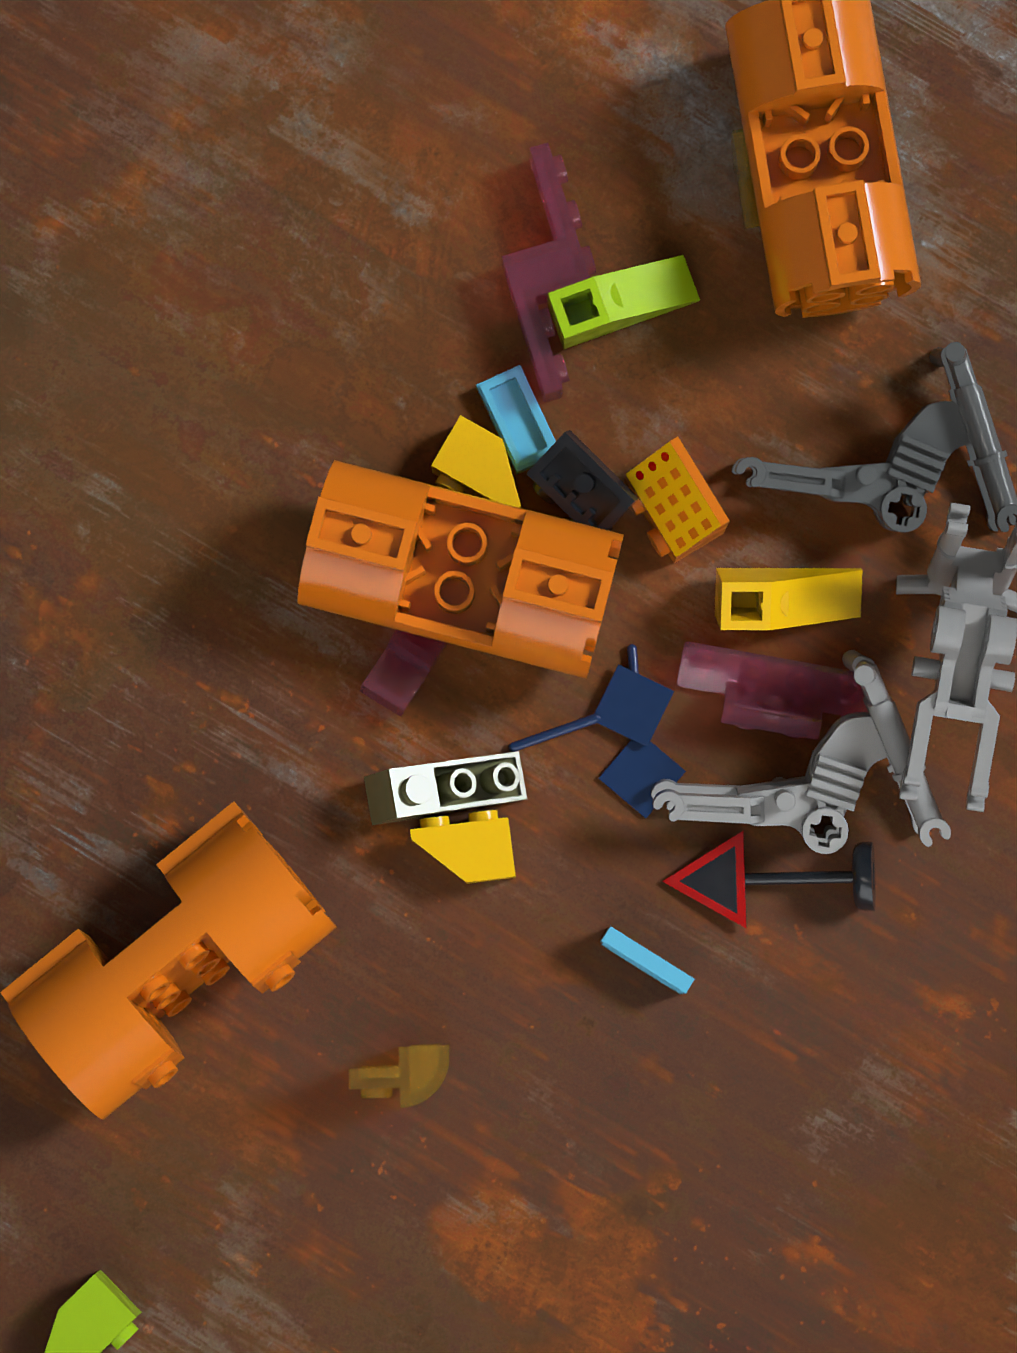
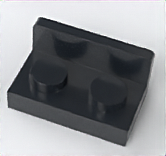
(580, 484)

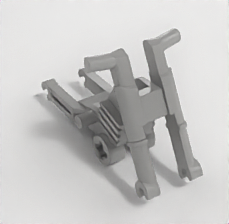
(970, 637)
(830, 782)

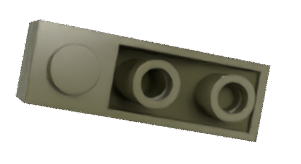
(444, 787)

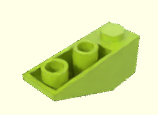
(620, 299)
(93, 1319)

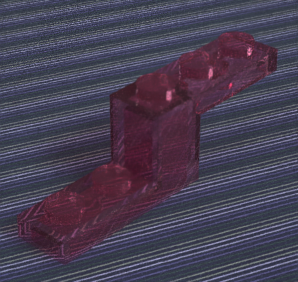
(547, 268)

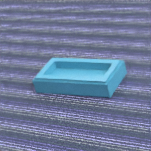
(516, 417)
(646, 961)

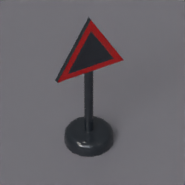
(721, 880)

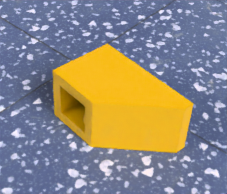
(475, 463)
(472, 849)

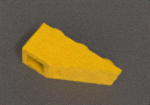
(785, 597)

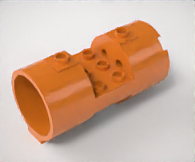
(822, 155)
(458, 568)
(102, 1016)

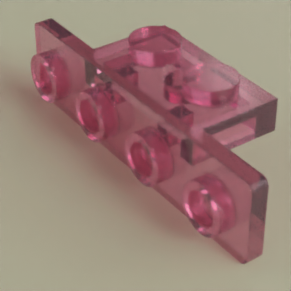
(770, 690)

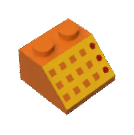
(675, 502)

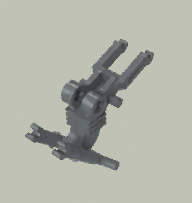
(914, 458)

